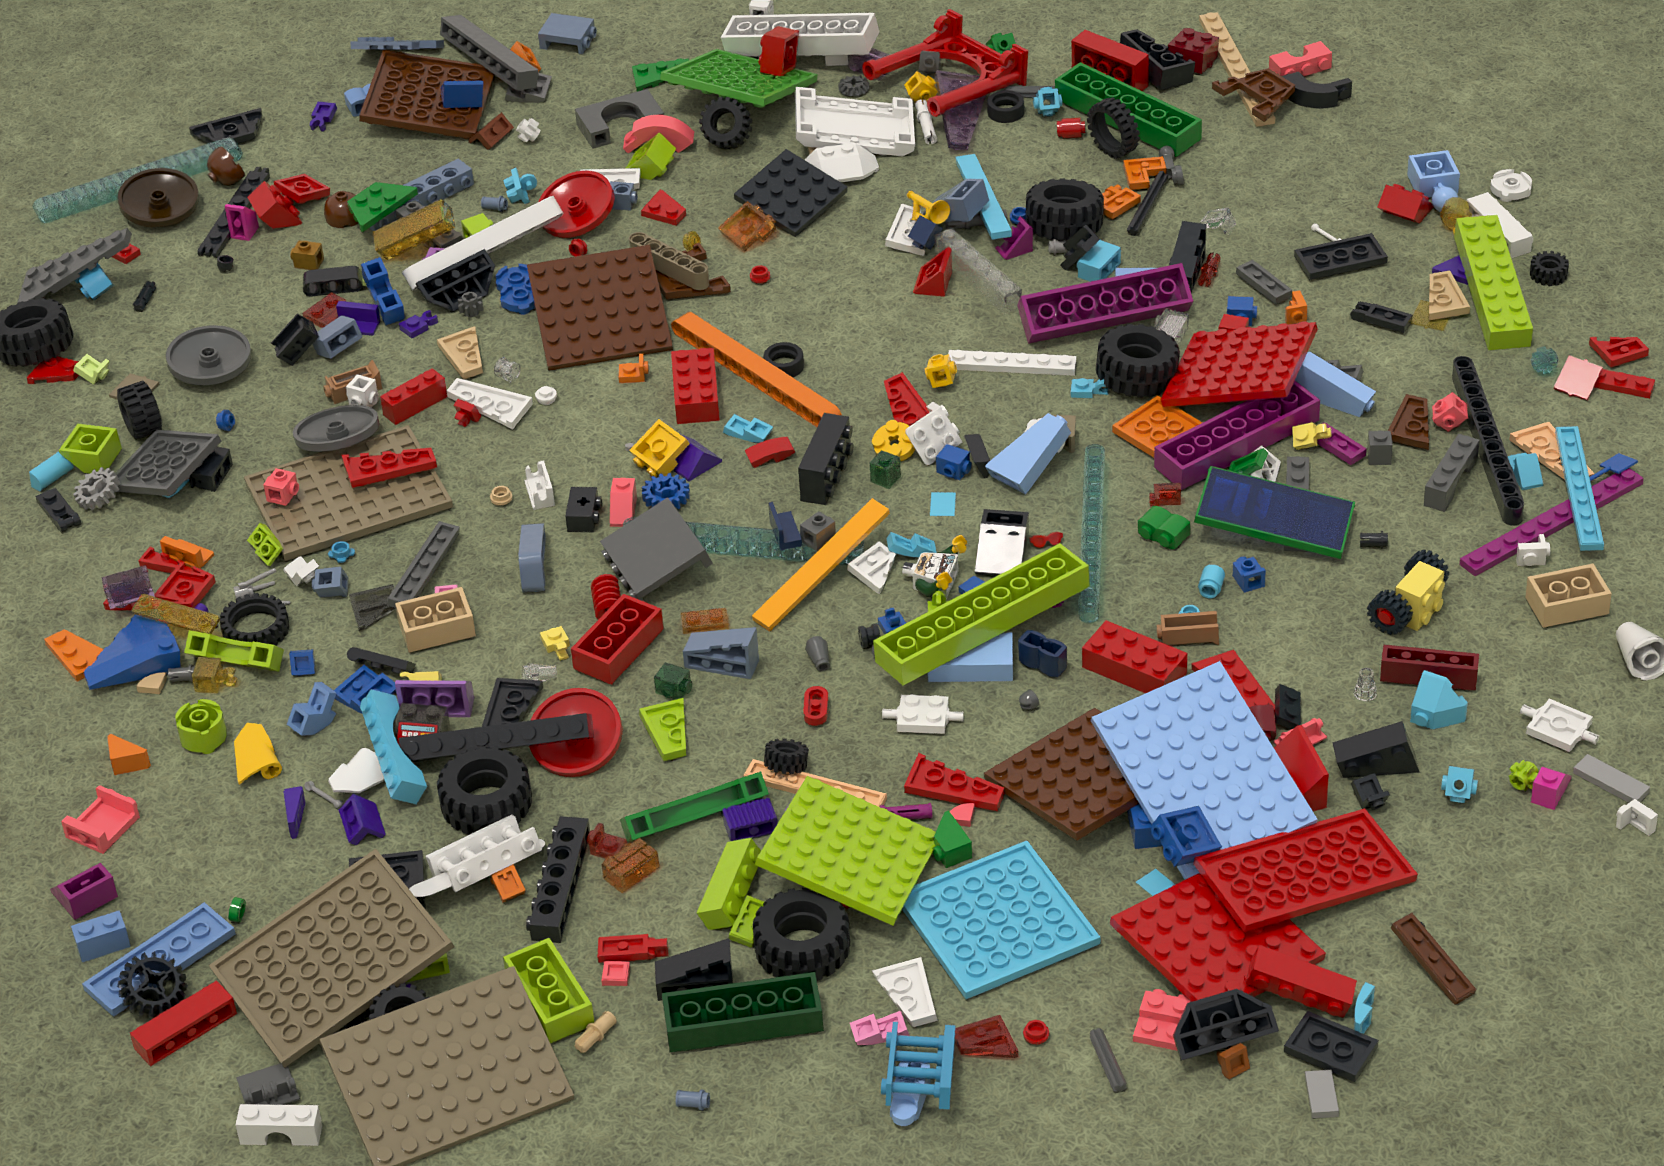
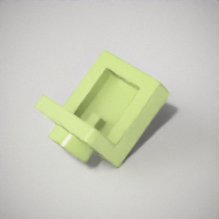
(92, 369)

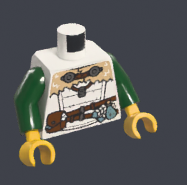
(936, 570)

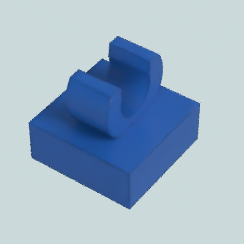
(890, 621)
(302, 662)

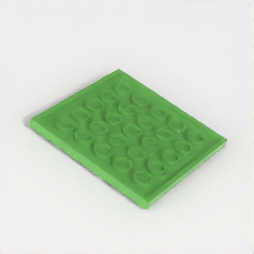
(736, 78)

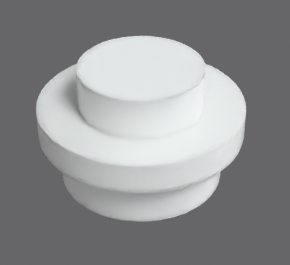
(546, 395)

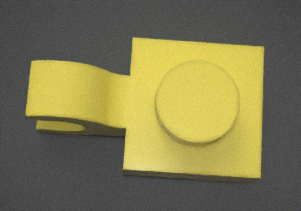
(1307, 435)
(556, 640)
(422, 676)

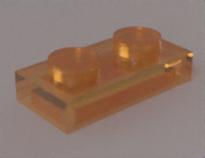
(704, 620)

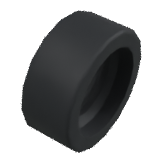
(1005, 115)
(786, 350)

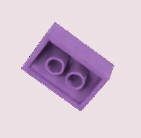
(455, 695)

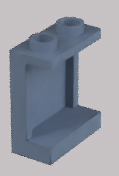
(567, 30)

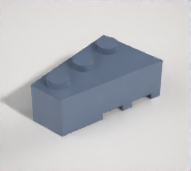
(723, 652)

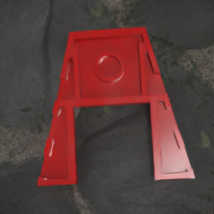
(183, 586)

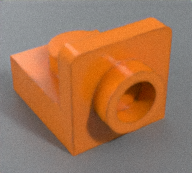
(1297, 309)
(633, 371)
(507, 883)

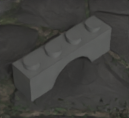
(1443, 482)

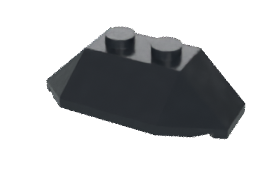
(465, 276)
(1222, 1022)

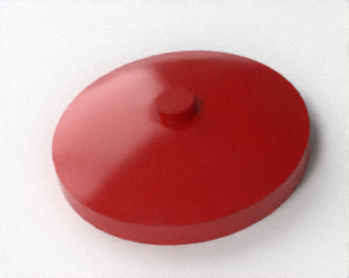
(585, 201)
(586, 755)

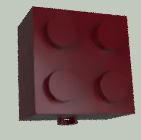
(1197, 46)

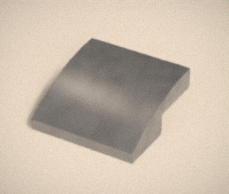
(532, 95)

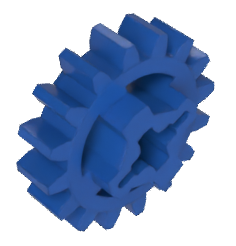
(666, 486)

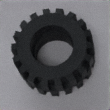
(712, 115)
(139, 409)
(395, 999)

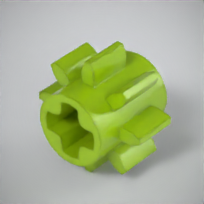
(1523, 775)

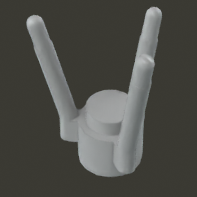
(246, 588)

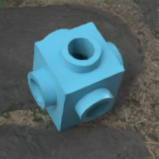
(1050, 95)
(1463, 774)

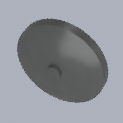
(208, 355)
(336, 428)

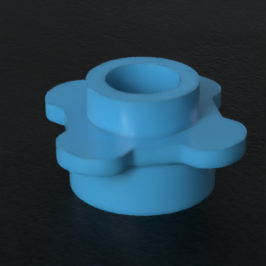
(341, 551)

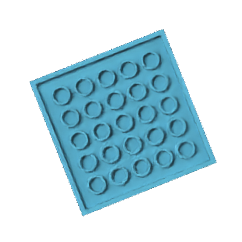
(998, 919)

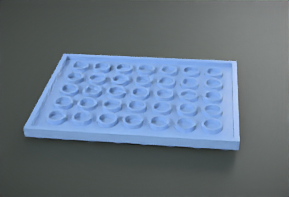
(1205, 749)

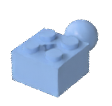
(1434, 176)

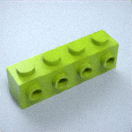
(729, 884)

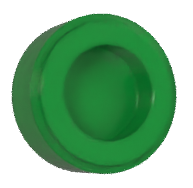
(237, 909)

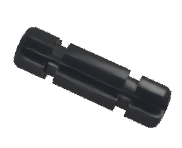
(144, 296)

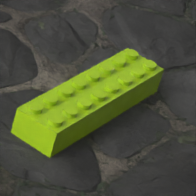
(1493, 282)

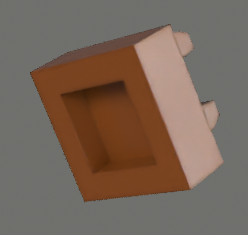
(1233, 1060)

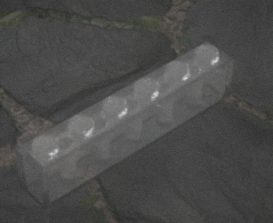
(979, 272)

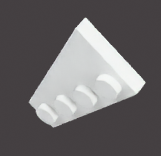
(492, 402)

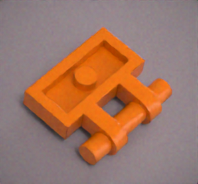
(1119, 200)

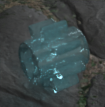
(1544, 360)

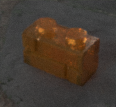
(630, 865)

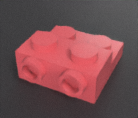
(1159, 1018)

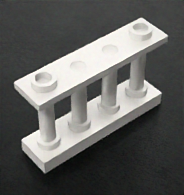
(484, 852)

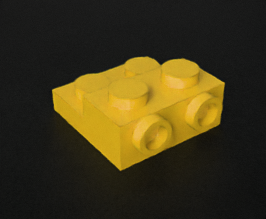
(659, 449)

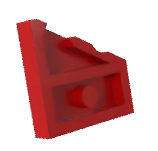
(1619, 350)
(54, 370)

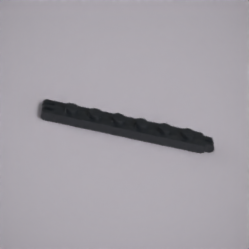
(220, 233)

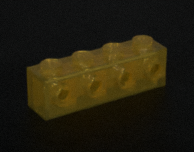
(414, 229)

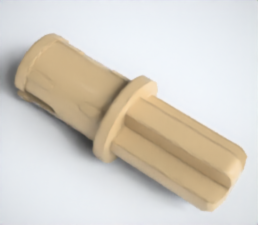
(595, 1031)

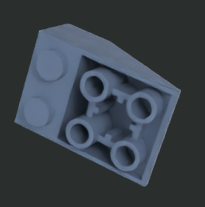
(965, 200)

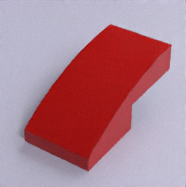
(774, 448)

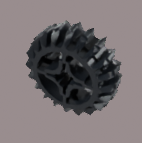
(143, 969)

